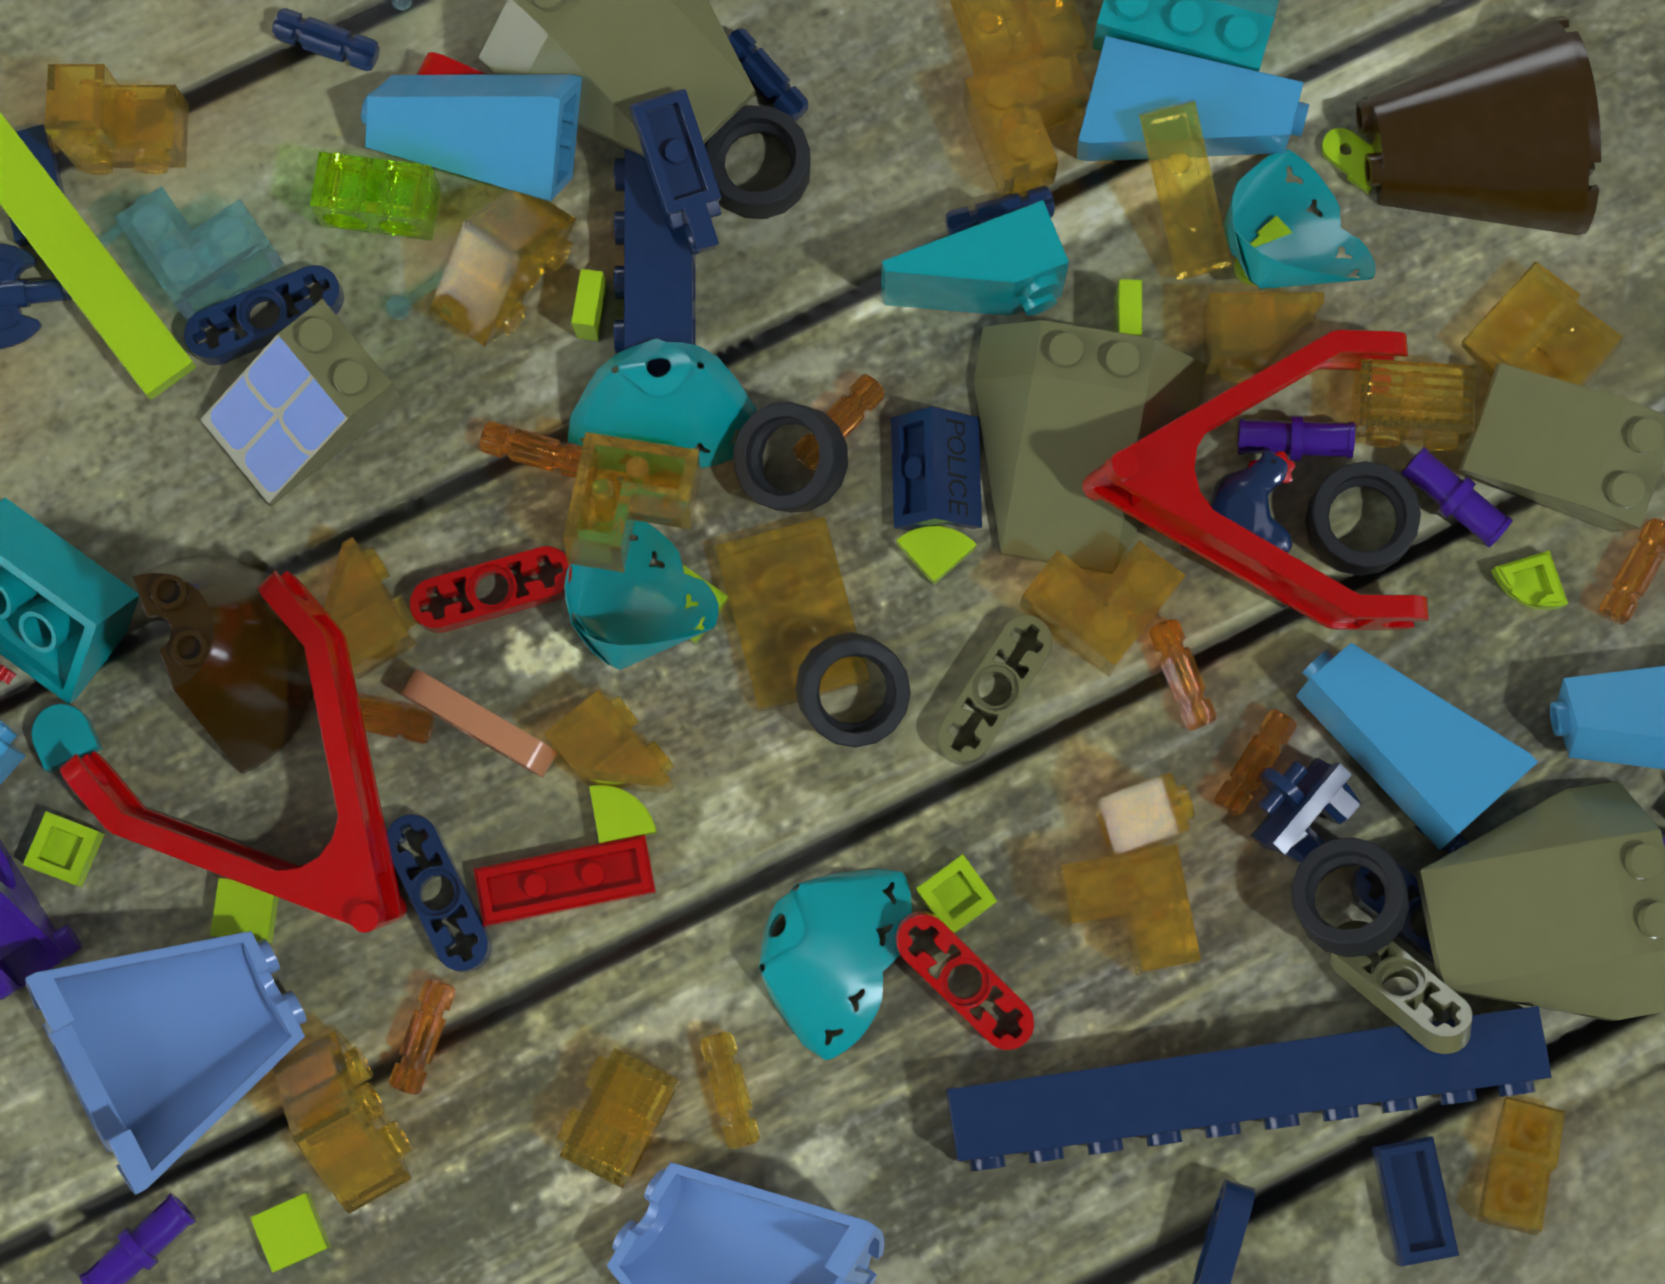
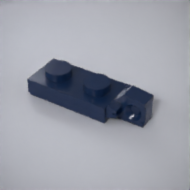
(679, 166)

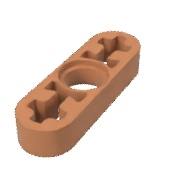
(479, 723)

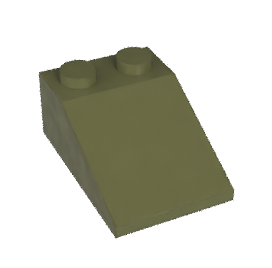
(1568, 447)

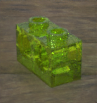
(375, 195)

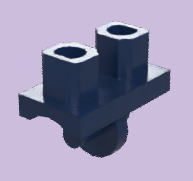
(1297, 800)

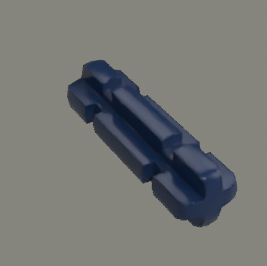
(326, 39)
(767, 76)
(962, 218)

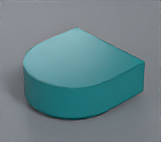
(61, 733)

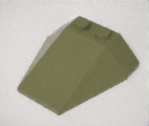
(624, 57)
(1054, 411)
(1556, 908)

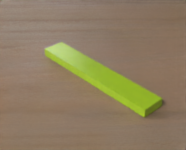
(87, 269)

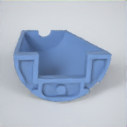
(166, 1041)
(738, 1234)

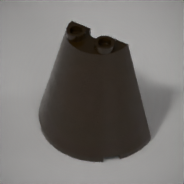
(1492, 134)
(229, 654)

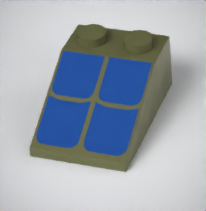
(300, 403)

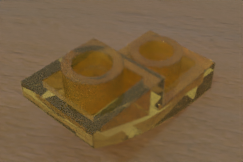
(1520, 1166)

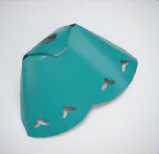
(1312, 248)
(671, 410)
(641, 609)
(833, 954)

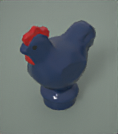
(1244, 497)

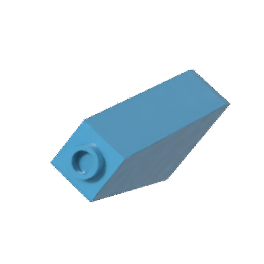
(1236, 106)
(483, 127)
(1613, 717)
(1412, 742)

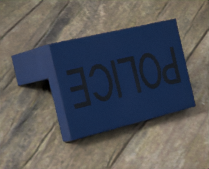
(936, 469)

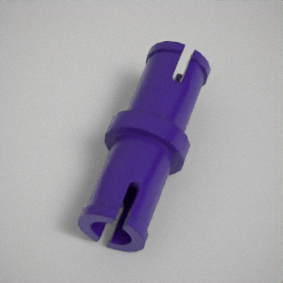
(1296, 437)
(1456, 497)
(142, 1244)

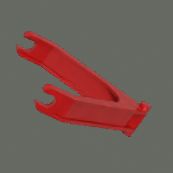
(1160, 488)
(355, 871)

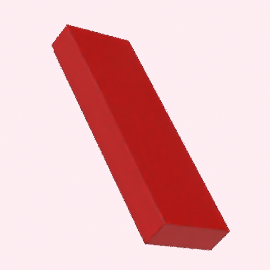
(564, 881)

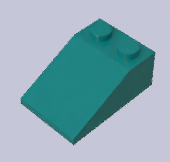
(985, 269)

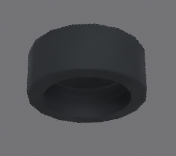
(761, 121)
(751, 445)
(1386, 482)
(887, 716)
(1345, 853)

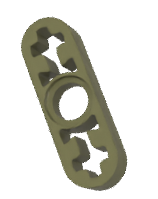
(1004, 646)
(1408, 1010)

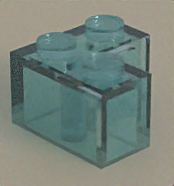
(200, 263)

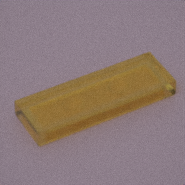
(1185, 189)

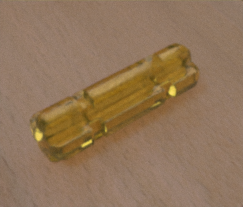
(730, 1090)

